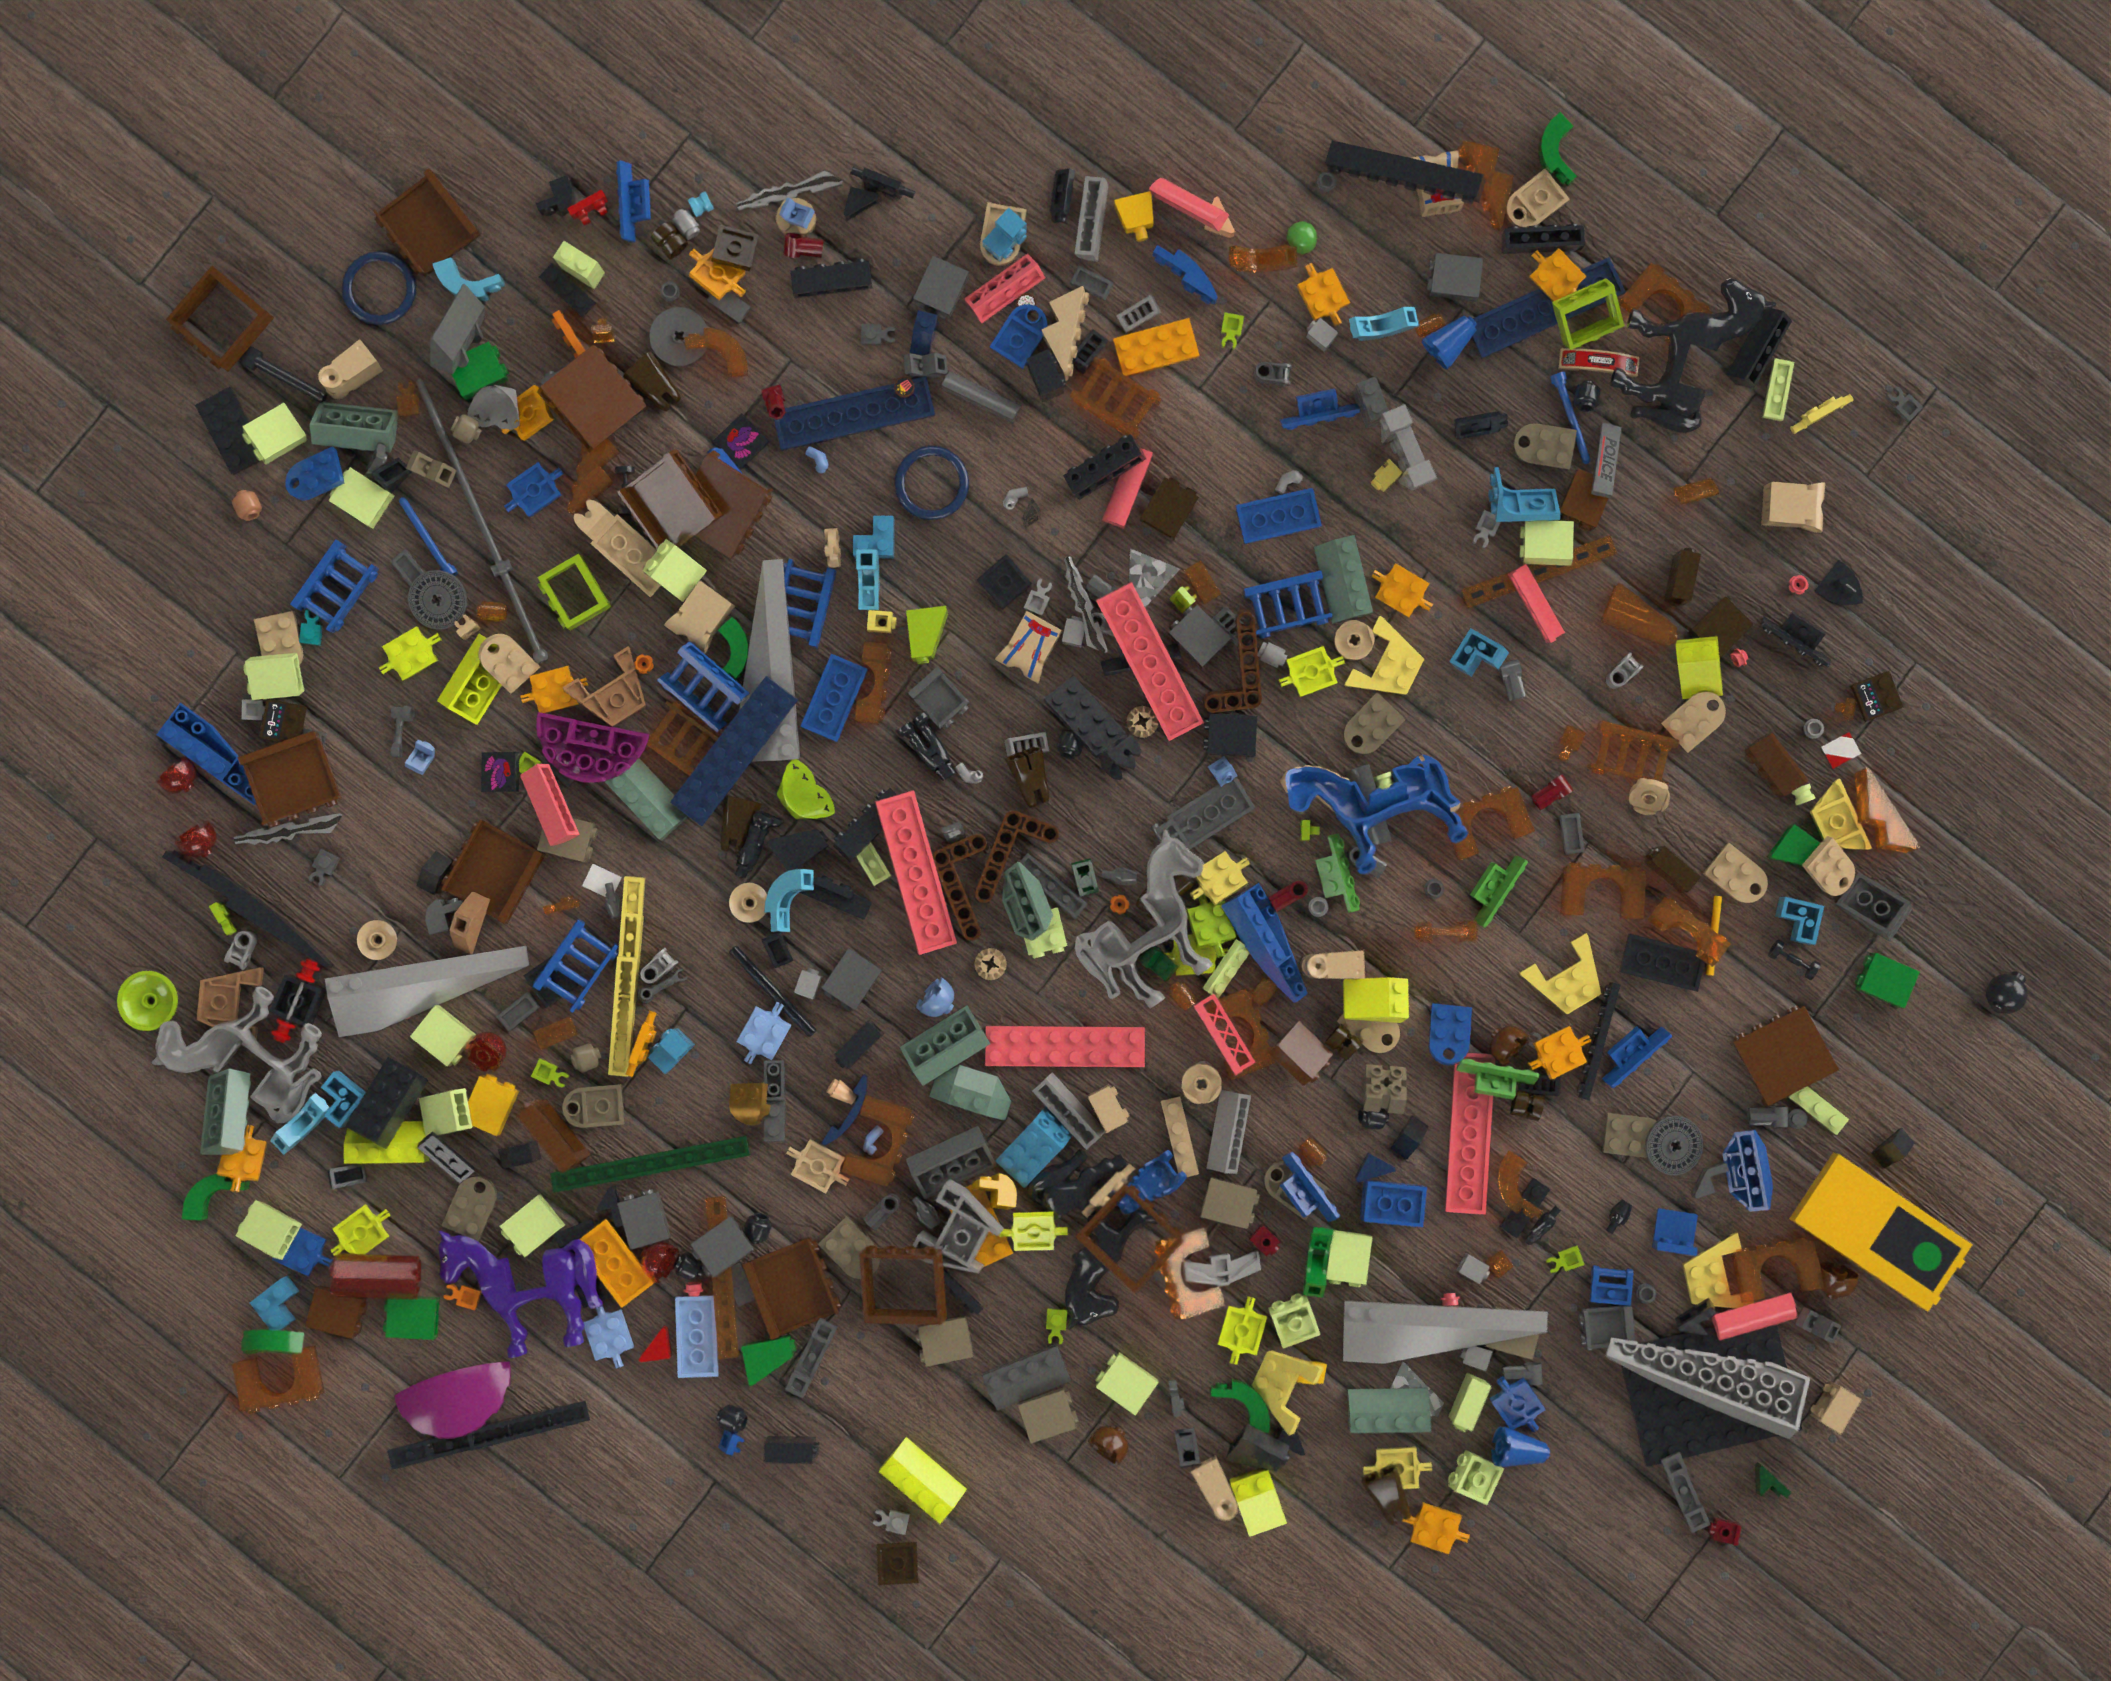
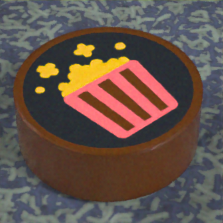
(904, 387)

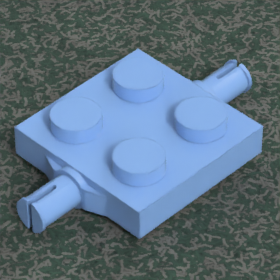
(763, 1033)
(608, 1335)

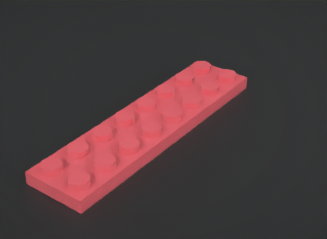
(1150, 661)
(915, 872)
(1065, 1046)
(1468, 1143)

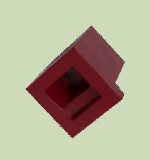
(1263, 1233)
(1733, 1531)

